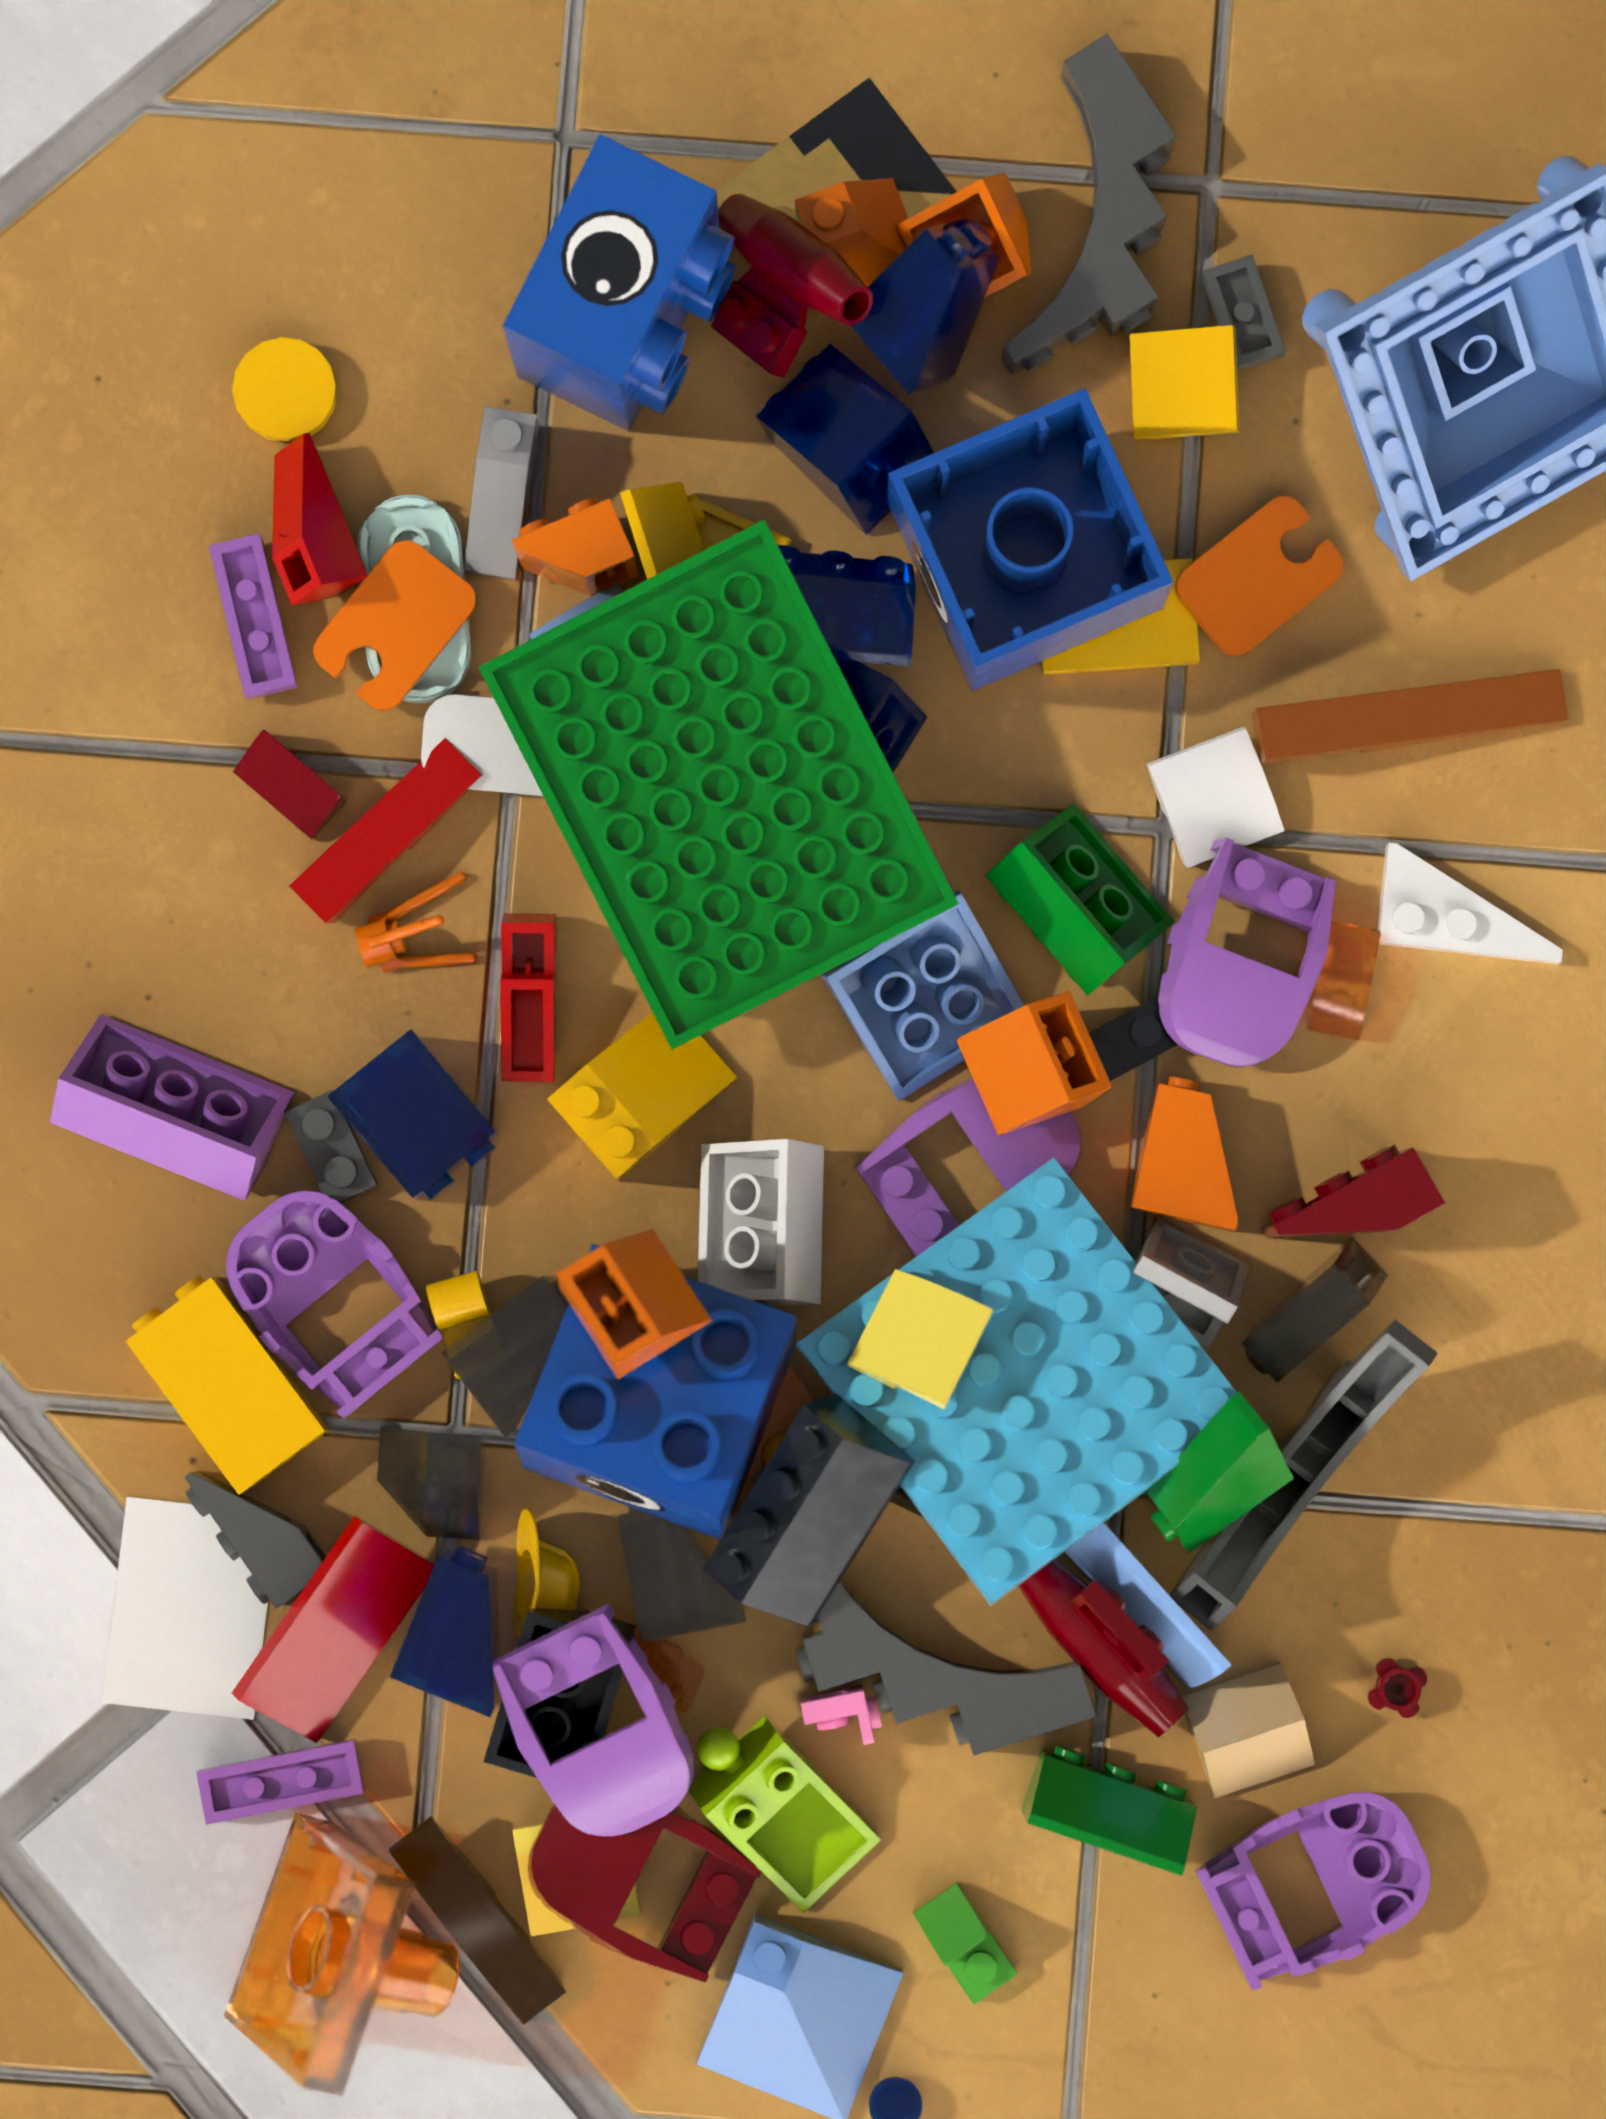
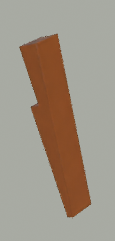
(1408, 716)

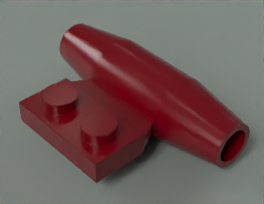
(788, 275)
(1106, 1644)

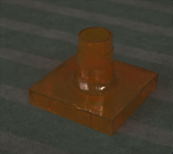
(331, 1954)

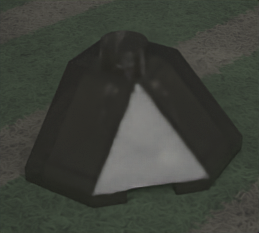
(435, 1478)

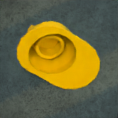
(544, 1574)

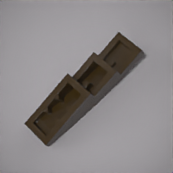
(477, 1920)

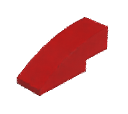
(528, 997)

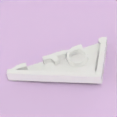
(1437, 913)

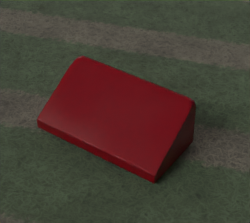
(288, 784)

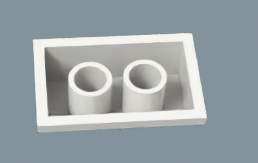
(762, 1220)

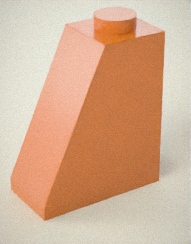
(1183, 1160)

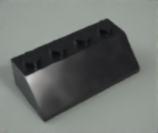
(809, 1512)

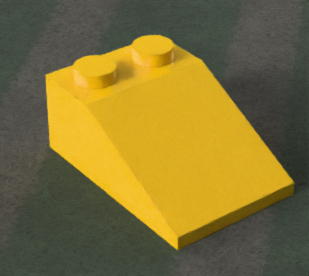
(639, 1094)

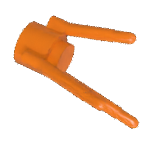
(382, 940)

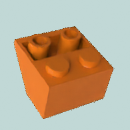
(579, 550)
(1034, 1063)
(632, 1300)

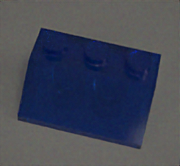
(859, 603)

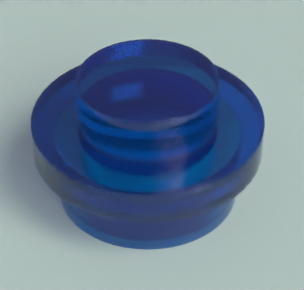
(895, 2099)

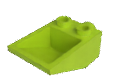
(779, 1810)

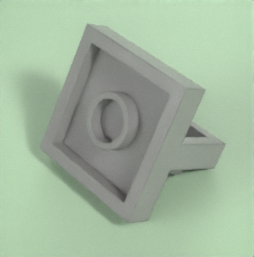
(1192, 1277)

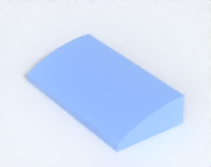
(1110, 1563)

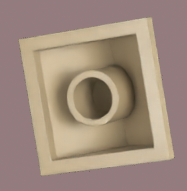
(1248, 1730)

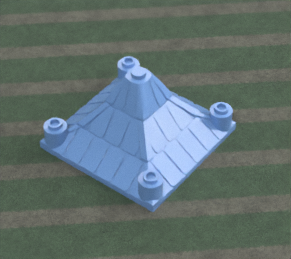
(1480, 373)

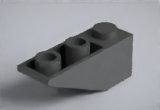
(270, 1544)

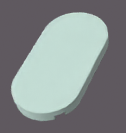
(431, 527)

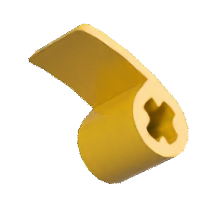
(458, 1305)

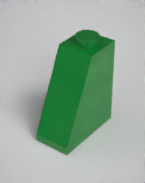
(1219, 1476)

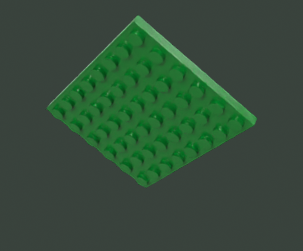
(718, 785)

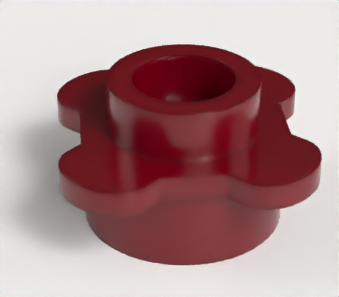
(1407, 1700)

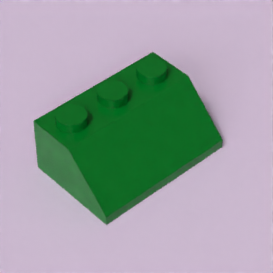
(1079, 898)
(1111, 1809)

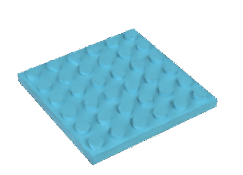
(1067, 1399)

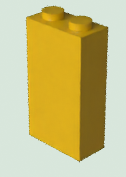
(226, 1383)

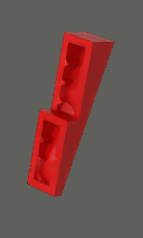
(385, 832)

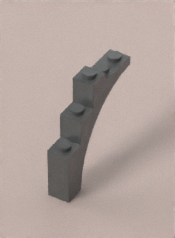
(1124, 138)
(1313, 1451)
(992, 1704)

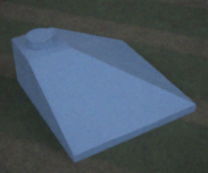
(922, 995)
(799, 2017)

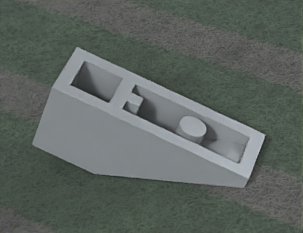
(501, 491)

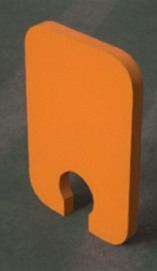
(1246, 584)
(403, 612)

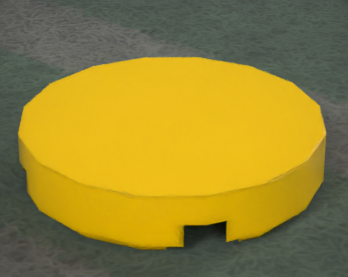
(284, 389)

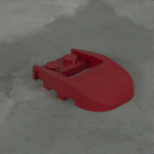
(591, 1877)

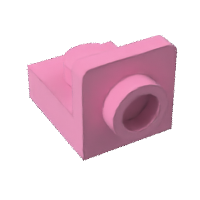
(831, 1710)

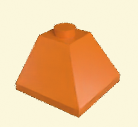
(997, 210)
(857, 222)

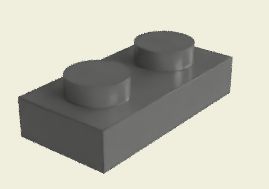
(1241, 301)
(331, 1149)

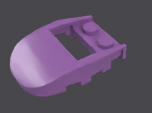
(1229, 1003)
(1011, 1157)
(296, 1256)
(623, 1776)
(1364, 1862)

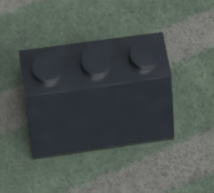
(567, 1718)

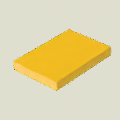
(1155, 640)

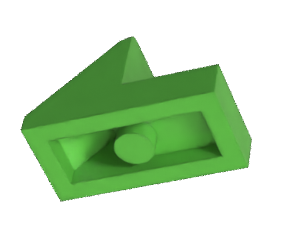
(964, 1943)

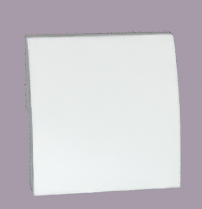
(1215, 795)

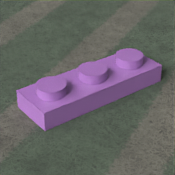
(253, 616)
(280, 1781)

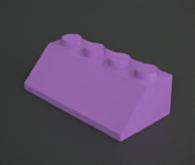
(170, 1107)

